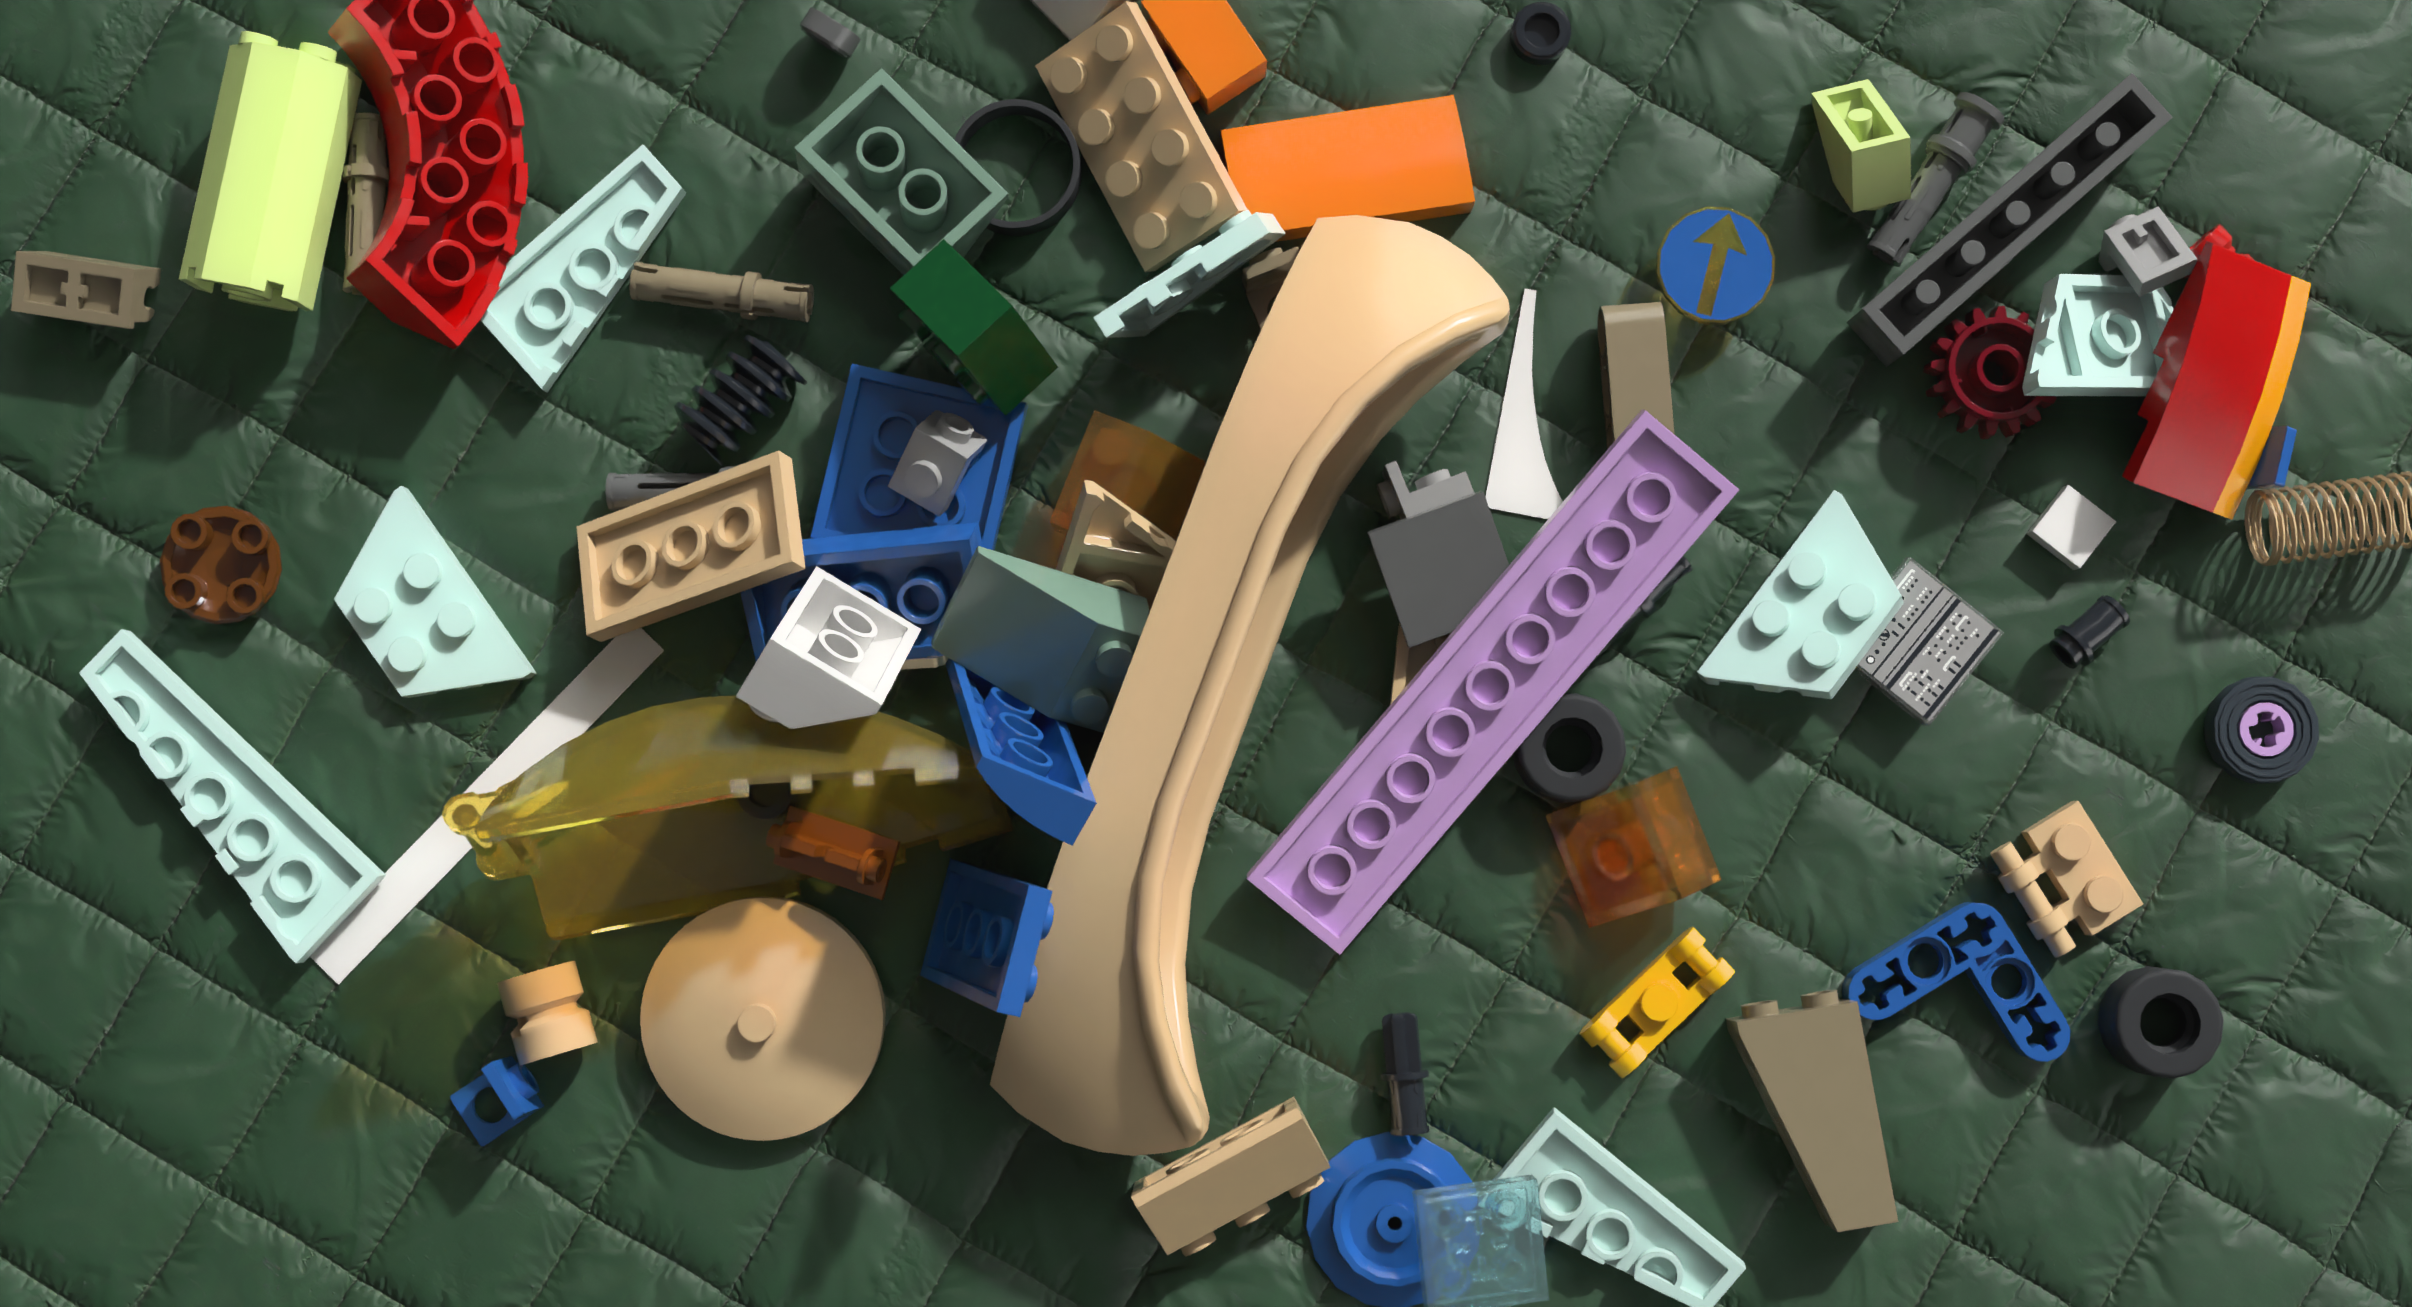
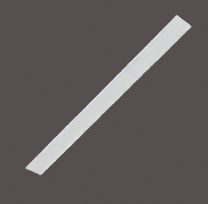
(442, 849)

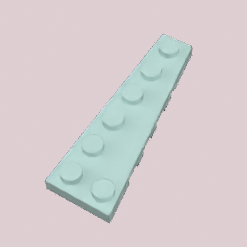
(263, 829)

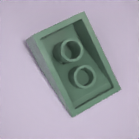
(1043, 636)

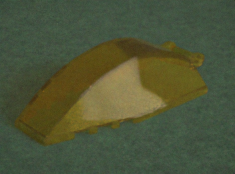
(649, 822)

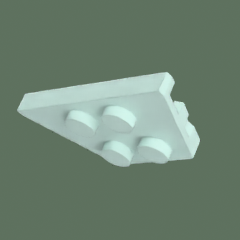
(2095, 338)
(424, 610)
(1811, 613)

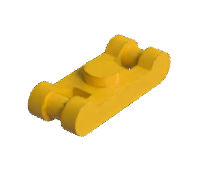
(1656, 1001)

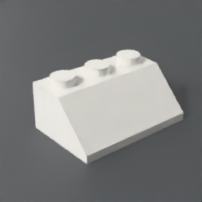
(828, 657)

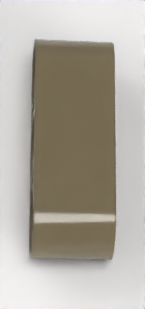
(1633, 365)

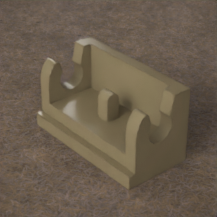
(82, 288)

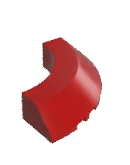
(451, 161)

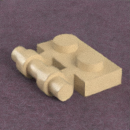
(2080, 869)

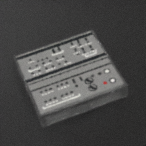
(1927, 645)

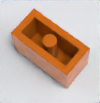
(1207, 47)

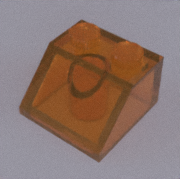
(1134, 468)
(1634, 847)

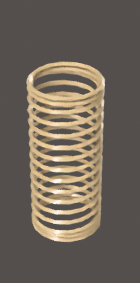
(2279, 520)

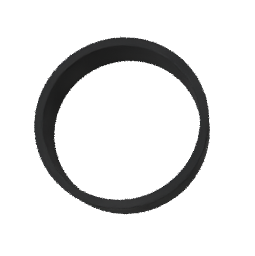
(1032, 109)

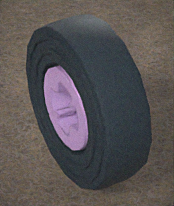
(2285, 749)

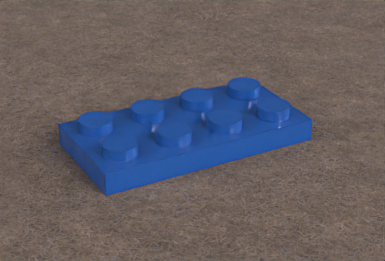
(988, 937)

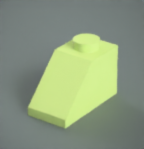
(1863, 146)

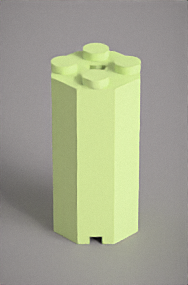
(271, 173)

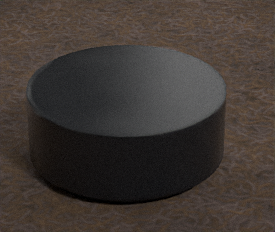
(1540, 33)
(768, 800)

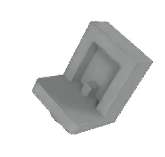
(936, 460)

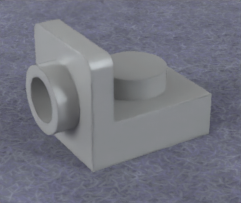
(2146, 251)
(1431, 491)

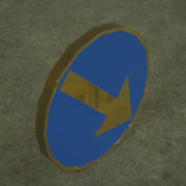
(1715, 265)

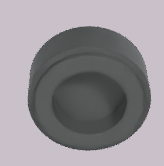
(829, 33)

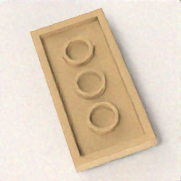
(1140, 137)
(690, 546)

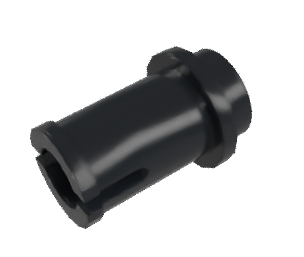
(2080, 639)

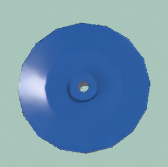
(1352, 1212)

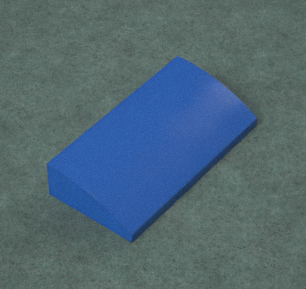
(901, 569)
(1024, 756)

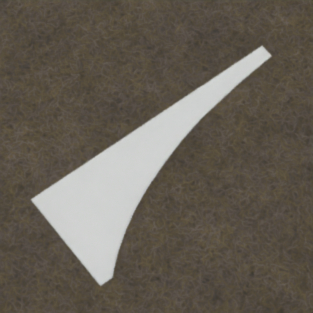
(1518, 472)

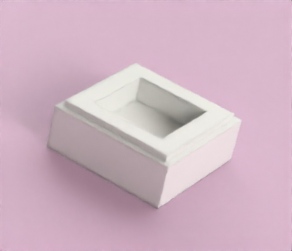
(2071, 527)

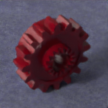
(1962, 378)

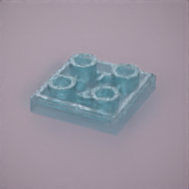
(1481, 1243)

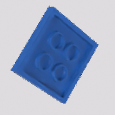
(870, 438)

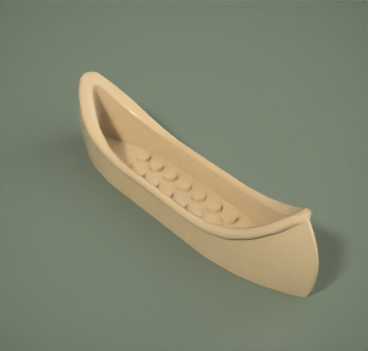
(1345, 353)

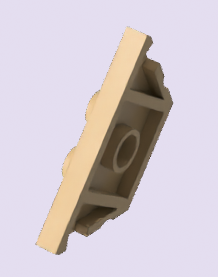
(1114, 545)

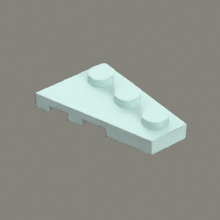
(1190, 276)

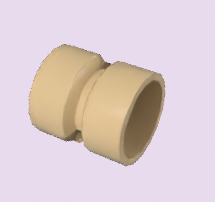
(547, 1012)

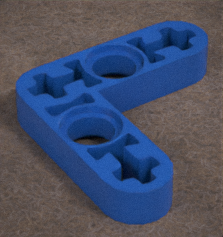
(1979, 963)

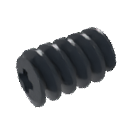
(737, 397)

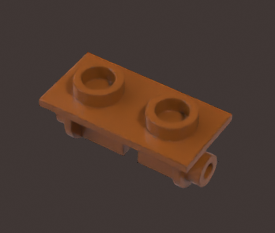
(834, 852)

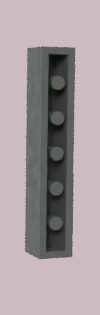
(2009, 220)

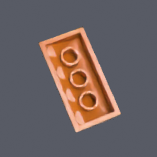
(1364, 162)

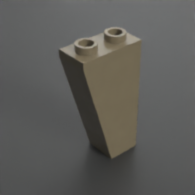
(1823, 1102)

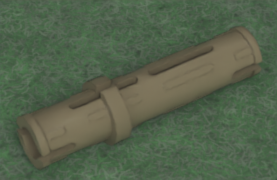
(366, 189)
(733, 293)

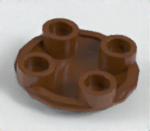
(220, 564)

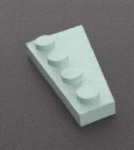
(578, 265)
(1618, 1217)

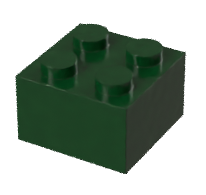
(972, 329)

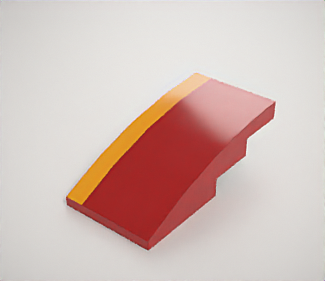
(2219, 380)

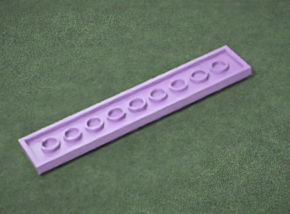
(1492, 681)

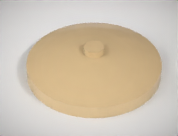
(762, 1018)

